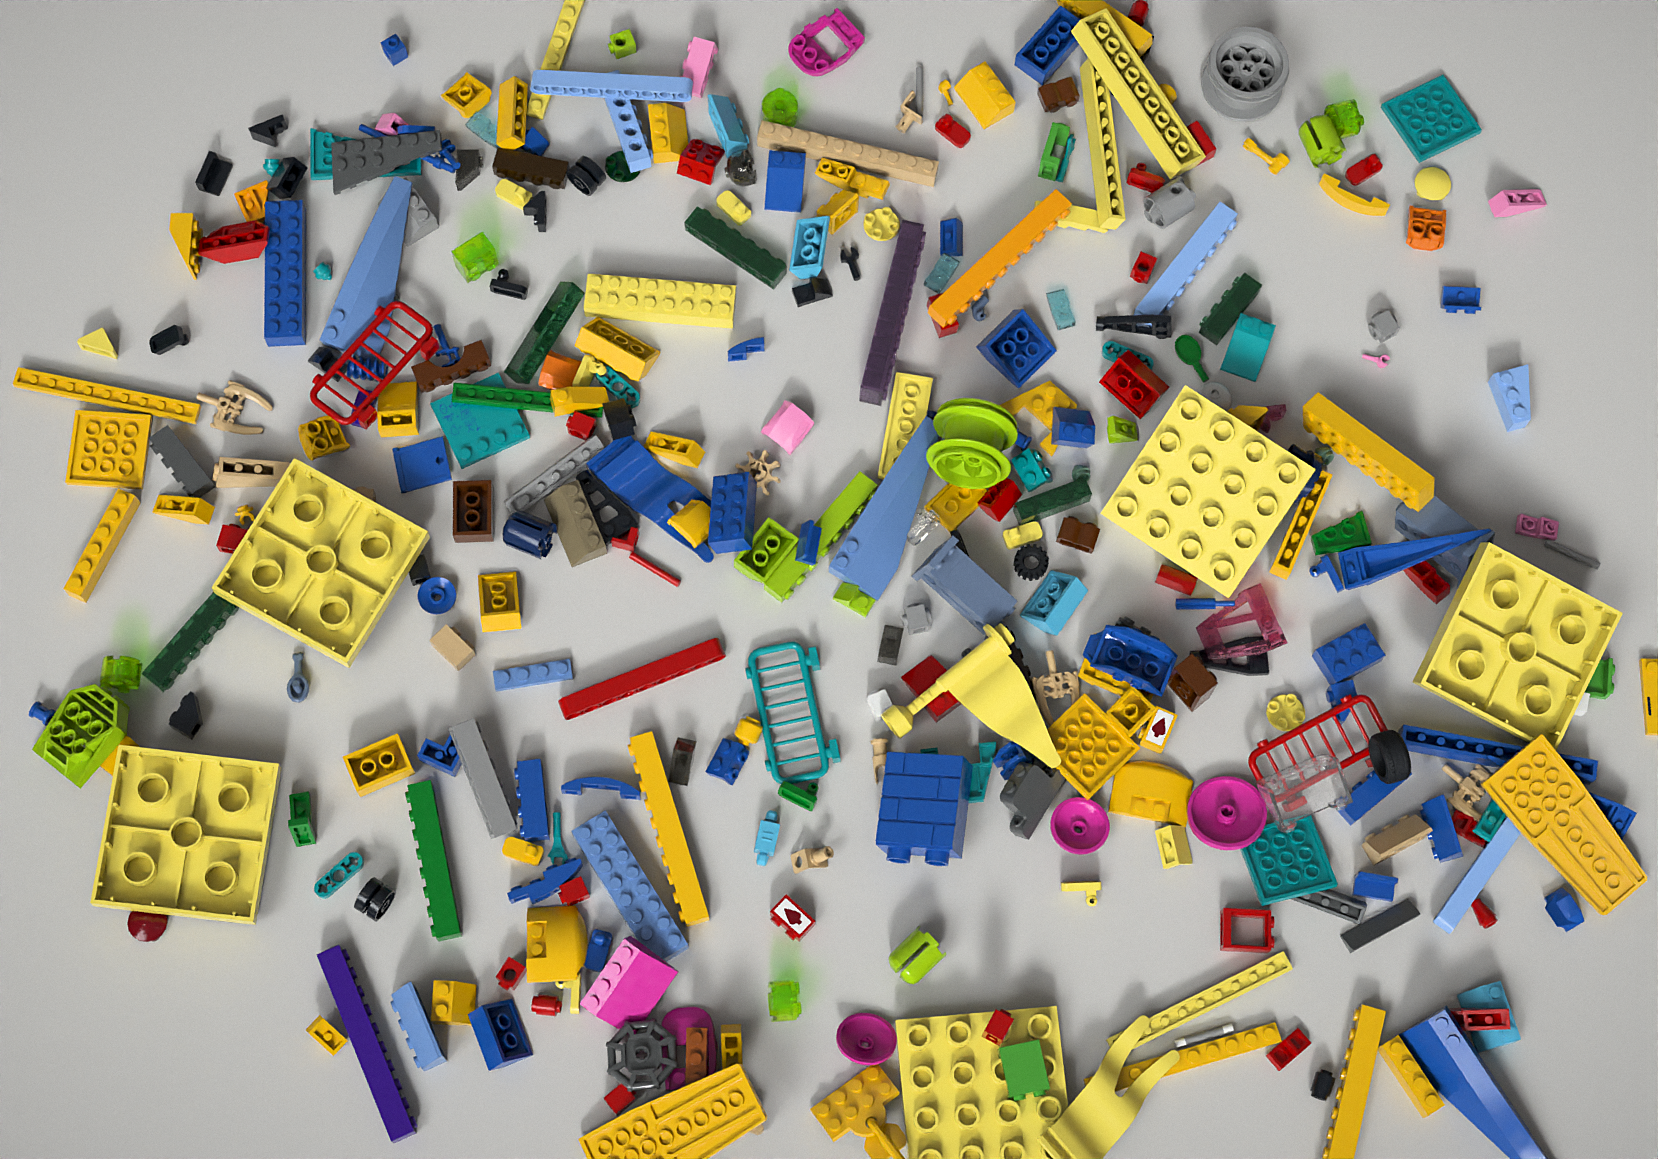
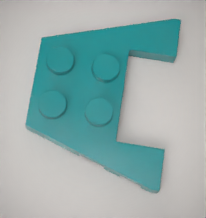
(980, 772)

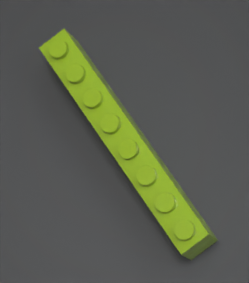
(833, 522)

